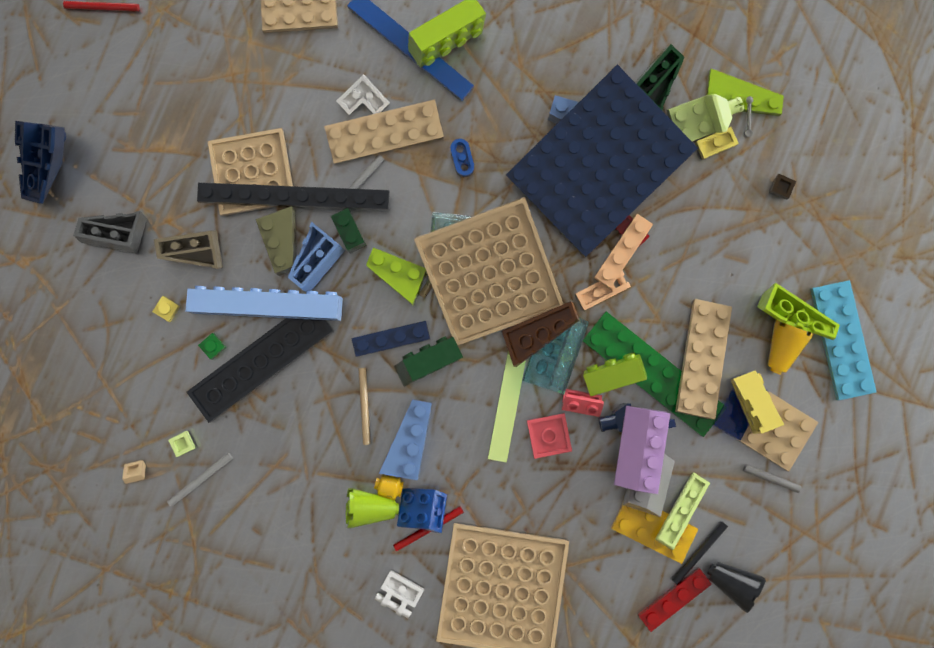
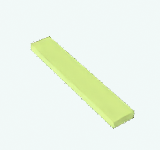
(506, 411)

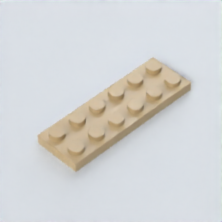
(384, 131)
(703, 359)

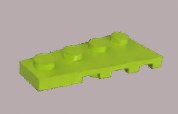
(729, 87)

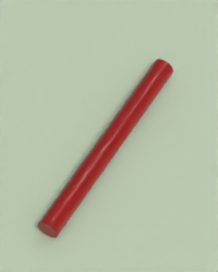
(101, 6)
(422, 532)

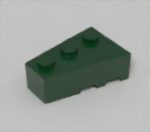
(660, 75)
(428, 360)

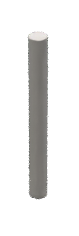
(200, 479)

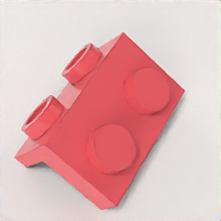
(582, 403)

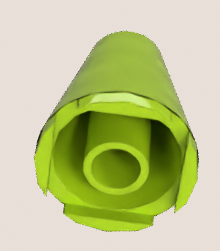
(368, 508)

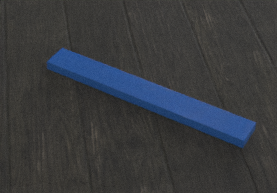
(399, 38)

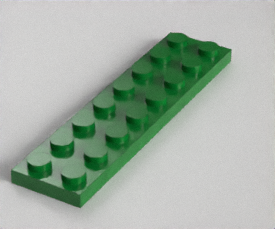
(614, 340)

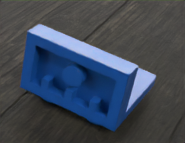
(422, 509)

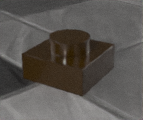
(782, 186)

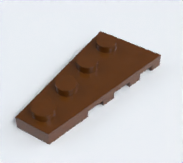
(535, 333)

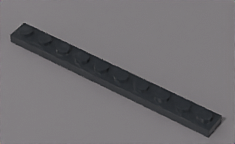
(293, 196)

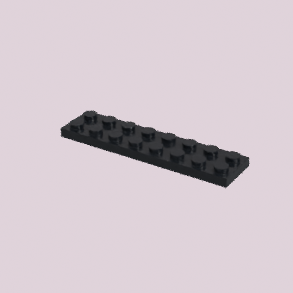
(256, 365)

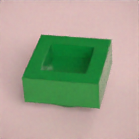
(212, 346)

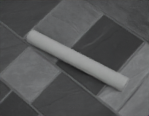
(367, 172)
(772, 478)

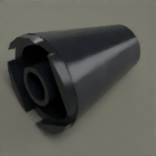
(737, 584)

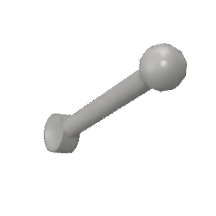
(748, 132)

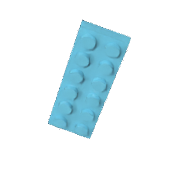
(847, 352)

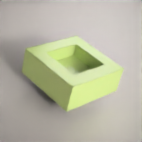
(182, 444)

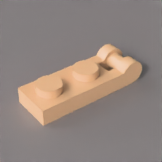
(599, 292)

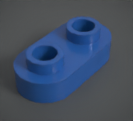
(462, 158)

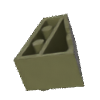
(279, 238)

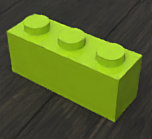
(614, 374)

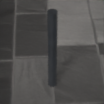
(699, 553)

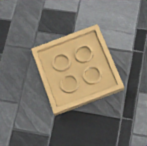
(785, 442)

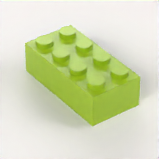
(446, 32)

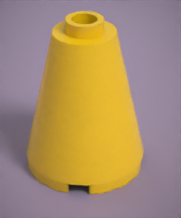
(786, 346)

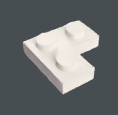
(363, 92)

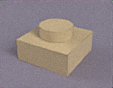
(134, 471)

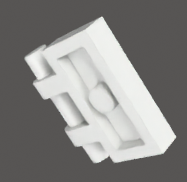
(402, 589)

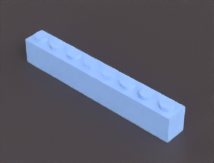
(264, 304)

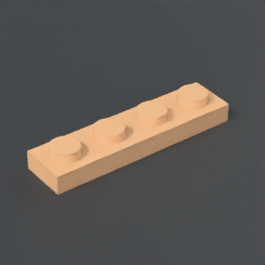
(623, 251)

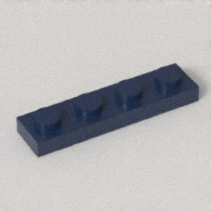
(390, 338)

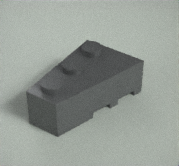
(114, 232)

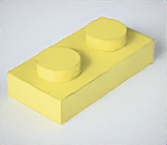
(716, 143)

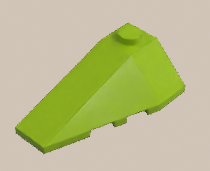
(795, 312)

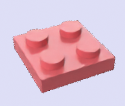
(549, 435)

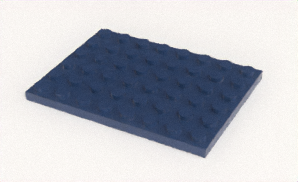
(601, 160)

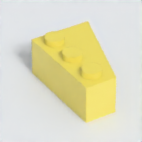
(756, 402)

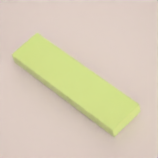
(682, 511)

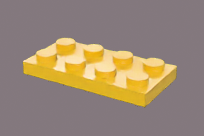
(645, 527)

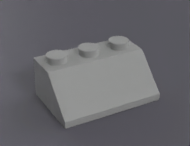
(651, 502)

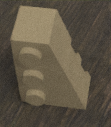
(192, 248)

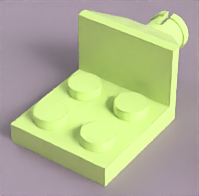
(705, 115)

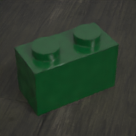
(348, 230)

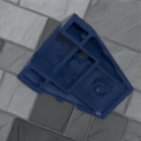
(40, 157)

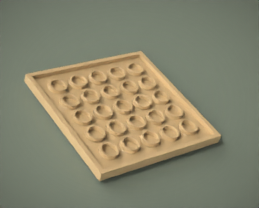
(489, 271)
(502, 589)

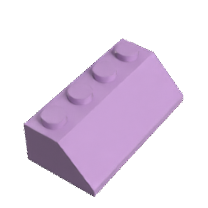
(642, 449)

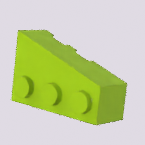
(398, 273)

